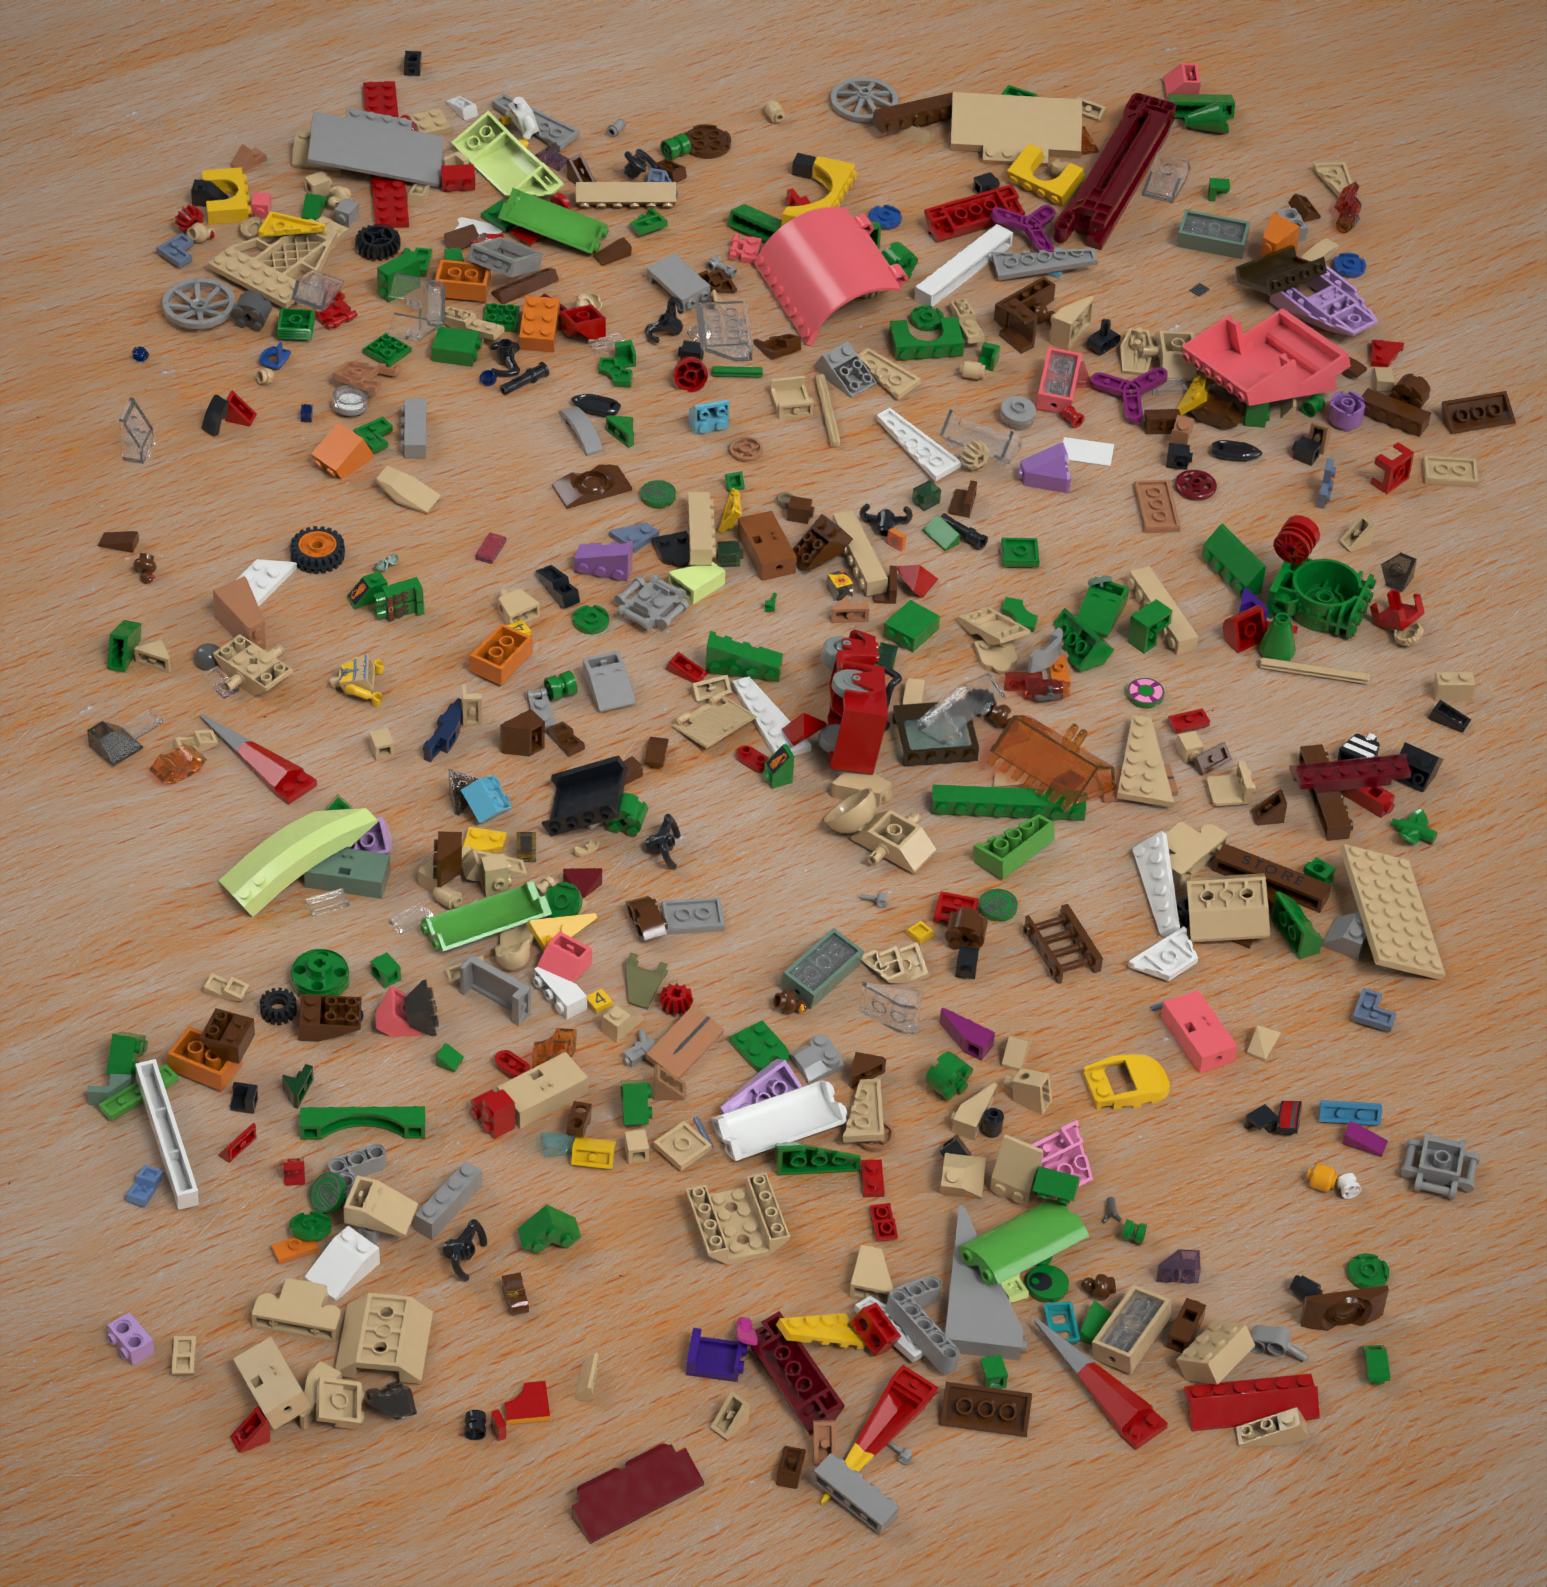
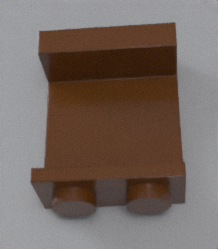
(1022, 326)

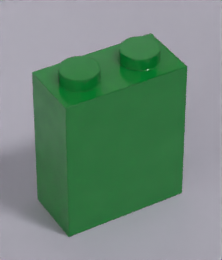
(404, 264)
(456, 346)
(911, 626)

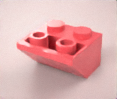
(1183, 79)
(566, 957)

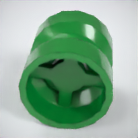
(1313, 405)
(1129, 1230)

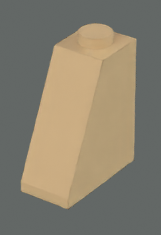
(852, 782)
(871, 1275)

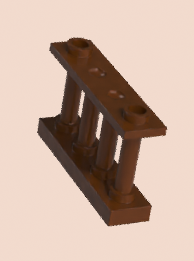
(1074, 931)

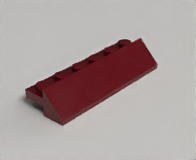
(1351, 773)
(796, 1375)

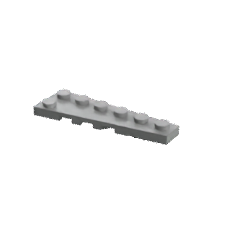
(550, 128)
(1026, 264)

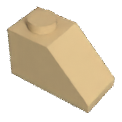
(620, 1022)

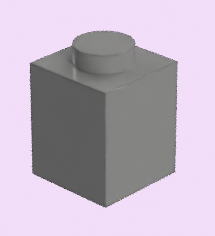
(346, 212)

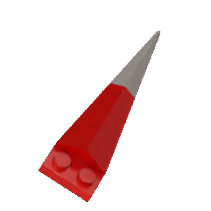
(279, 774)
(1126, 1410)

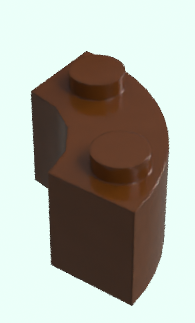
(1218, 413)
(646, 918)

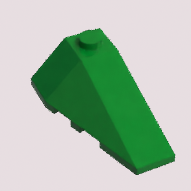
(1083, 645)
(802, 1158)

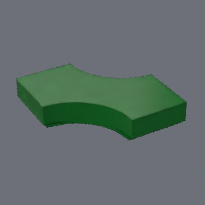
(610, 367)
(1015, 609)

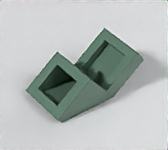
(117, 1082)

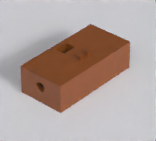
(766, 545)

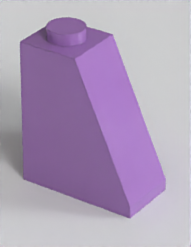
(1047, 470)

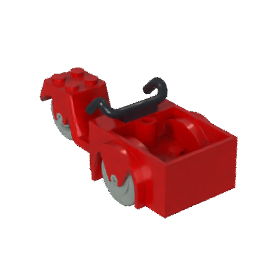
(856, 702)

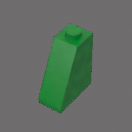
(123, 644)

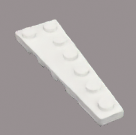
(926, 452)
(769, 717)
(1156, 873)

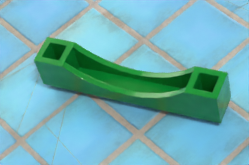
(322, 1121)

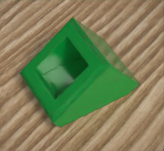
(448, 1058)

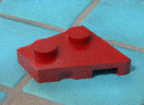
(1384, 352)

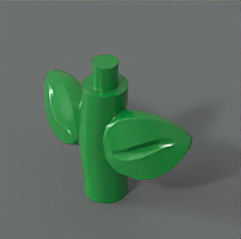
(1415, 827)

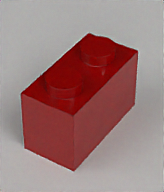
(458, 177)

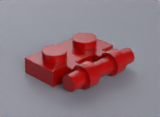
(335, 314)

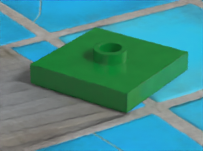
(1020, 552)

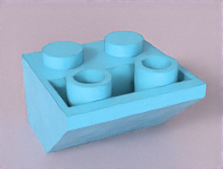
(709, 417)
(486, 798)

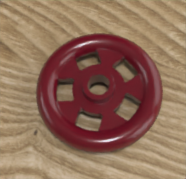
(1195, 485)

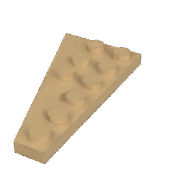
(1143, 768)

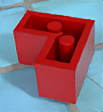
(494, 1112)

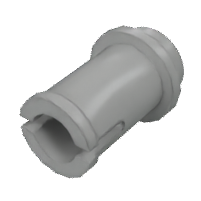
(614, 129)

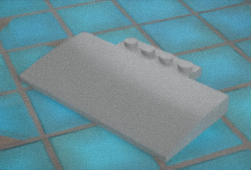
(375, 146)

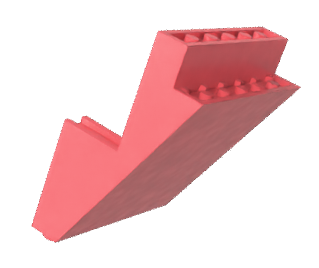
(1268, 362)

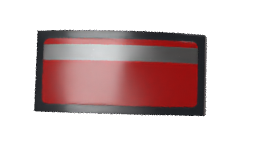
(1289, 1117)

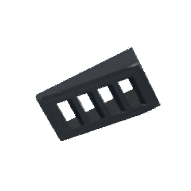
(1444, 713)

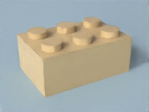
(1215, 1352)

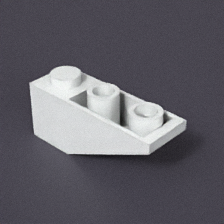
(564, 994)

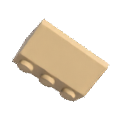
(300, 153)

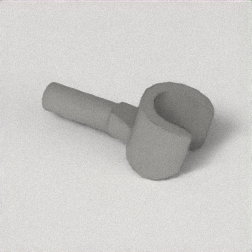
(880, 899)
(905, 1454)

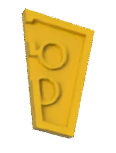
(1195, 394)

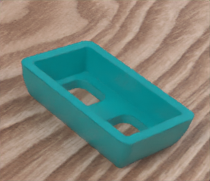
(1070, 1326)

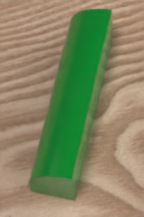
(1189, 102)
(753, 222)

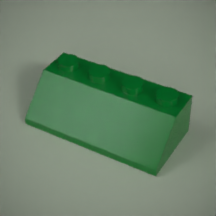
(1233, 561)

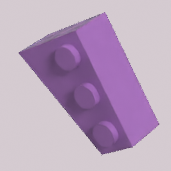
(605, 561)

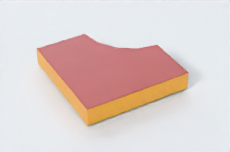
(530, 1405)

